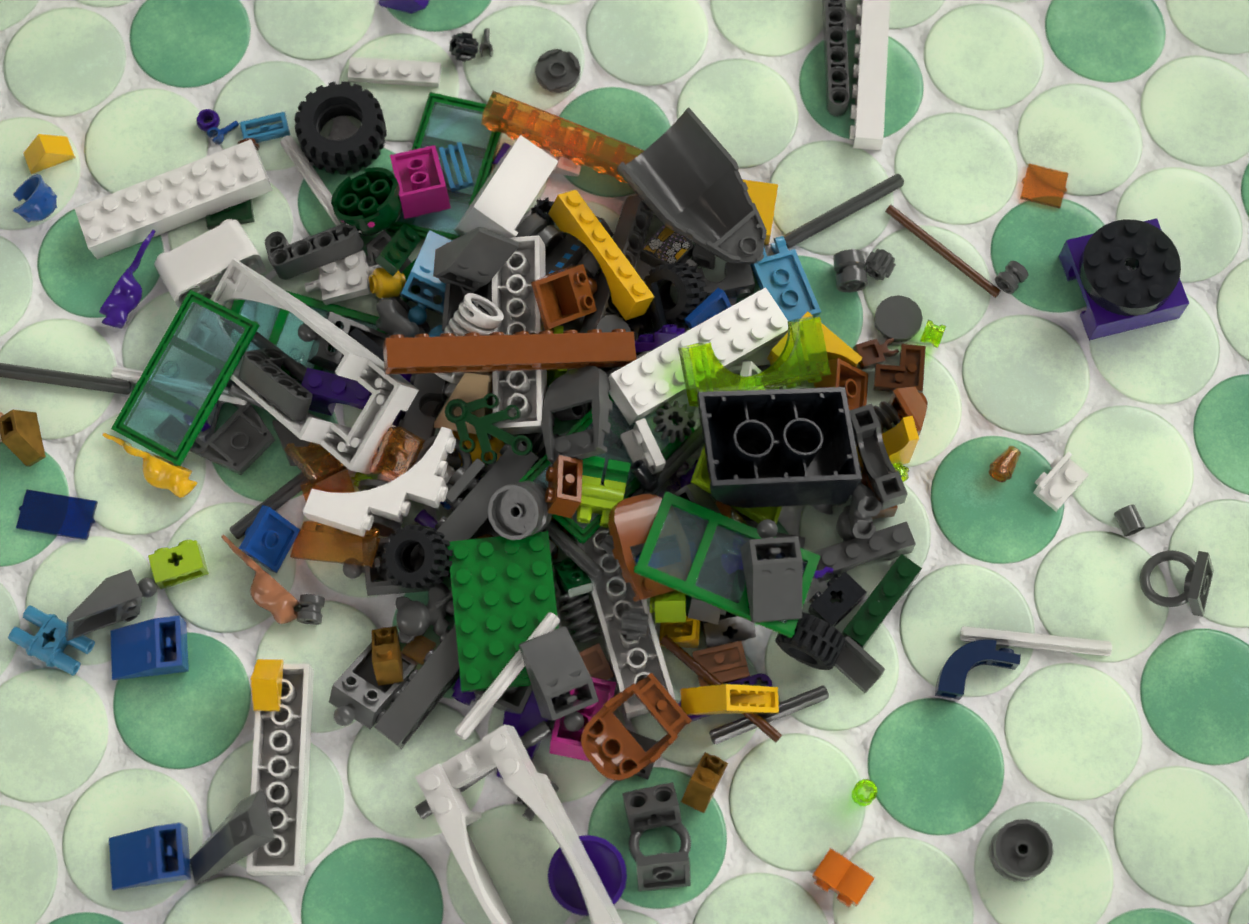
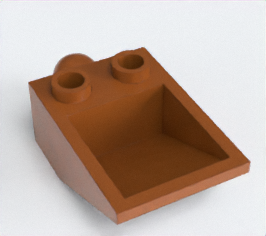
(564, 295)

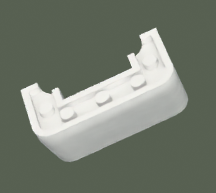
(204, 260)

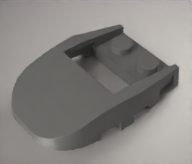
(571, 390)

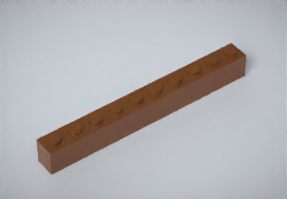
(508, 352)

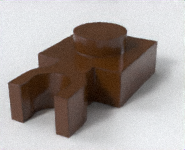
(873, 353)

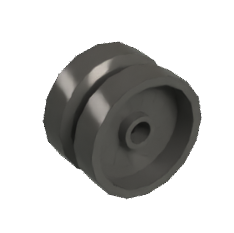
(536, 225)
(519, 510)
(1033, 841)

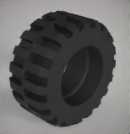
(334, 102)

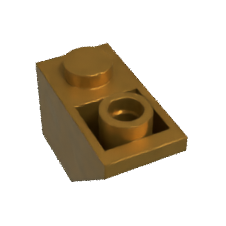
(22, 435)
(387, 656)
(704, 782)

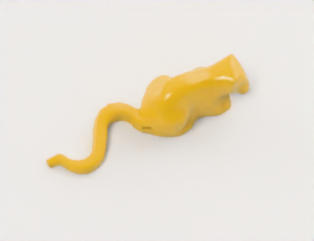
(160, 471)

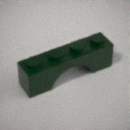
(882, 600)

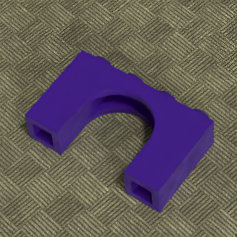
(332, 389)

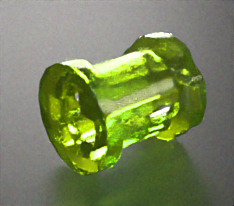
(868, 786)

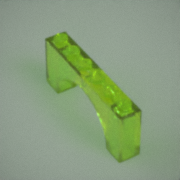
(801, 360)

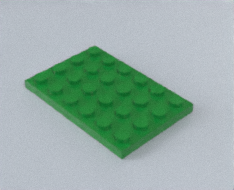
(498, 602)

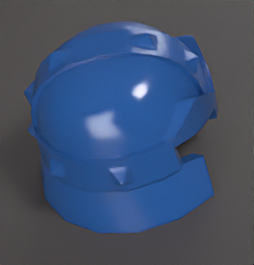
(38, 197)

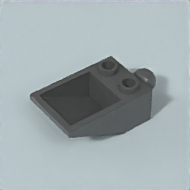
(473, 258)
(319, 352)
(377, 572)
(773, 583)
(112, 601)
(553, 671)
(358, 693)

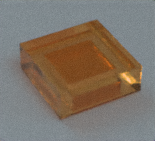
(418, 649)

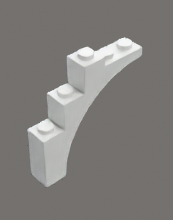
(420, 484)

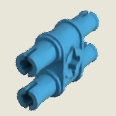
(47, 651)

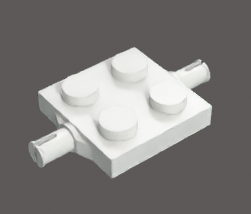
(343, 279)

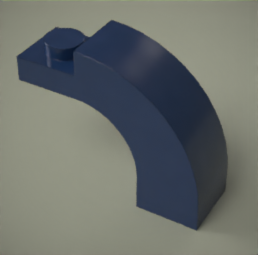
(976, 653)

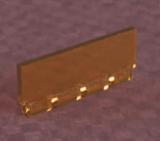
(334, 545)

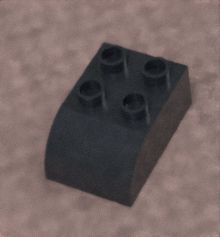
(779, 446)

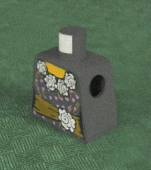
(667, 248)

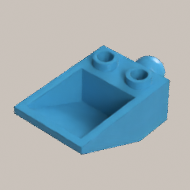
(422, 276)

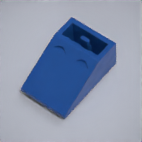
(150, 648)
(150, 856)

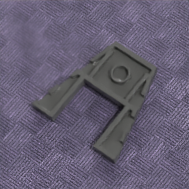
(237, 441)

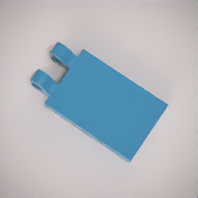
(786, 281)

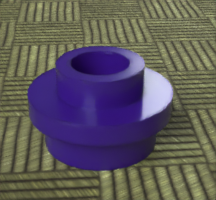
(207, 114)

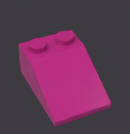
(420, 182)
(569, 743)

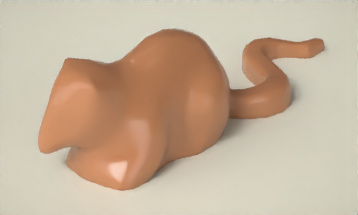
(267, 591)

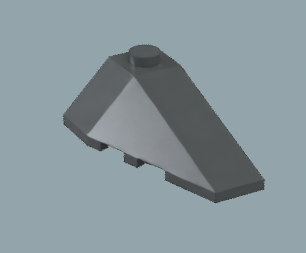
(238, 835)

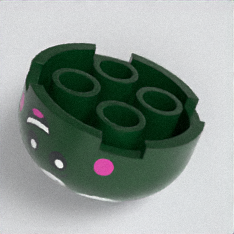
(368, 201)

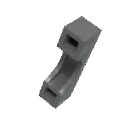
(869, 442)
(882, 545)

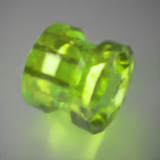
(933, 333)

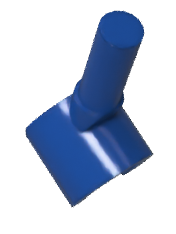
(220, 137)

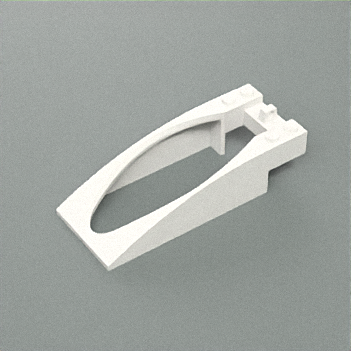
(390, 392)
(507, 753)

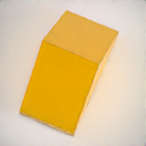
(47, 152)
(682, 633)
(267, 684)

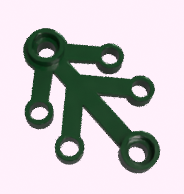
(484, 425)

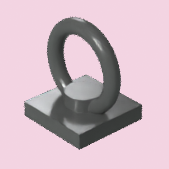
(463, 477)
(1196, 582)
(662, 869)

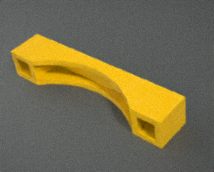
(626, 287)

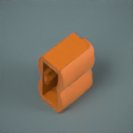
(843, 878)

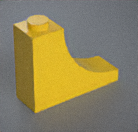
(764, 198)
(834, 346)
(899, 441)
(729, 699)

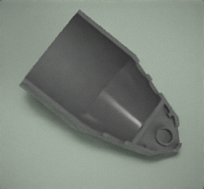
(698, 191)

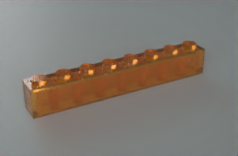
(557, 135)

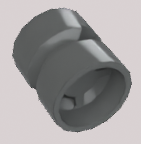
(850, 270)

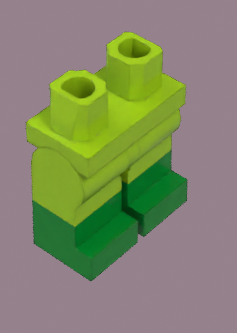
(598, 497)

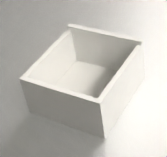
(509, 190)

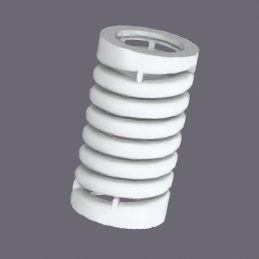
(478, 322)

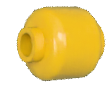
(386, 285)

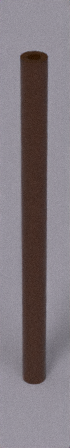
(943, 251)
(705, 675)

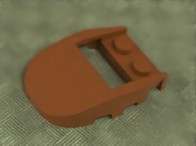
(629, 526)
(610, 744)

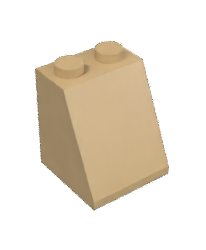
(470, 388)

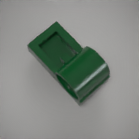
(572, 578)

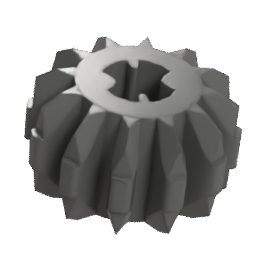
(666, 426)

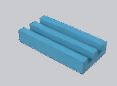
(266, 132)
(451, 150)

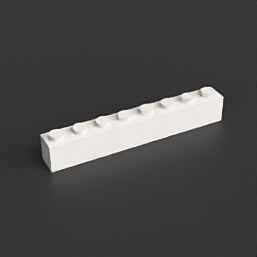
(870, 74)

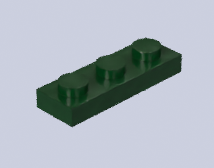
(398, 249)

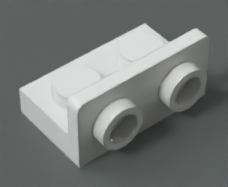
(642, 446)
(1060, 482)

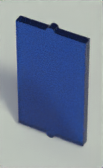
(57, 514)

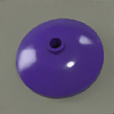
(607, 863)

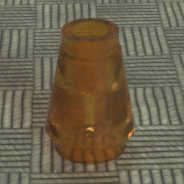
(1004, 466)

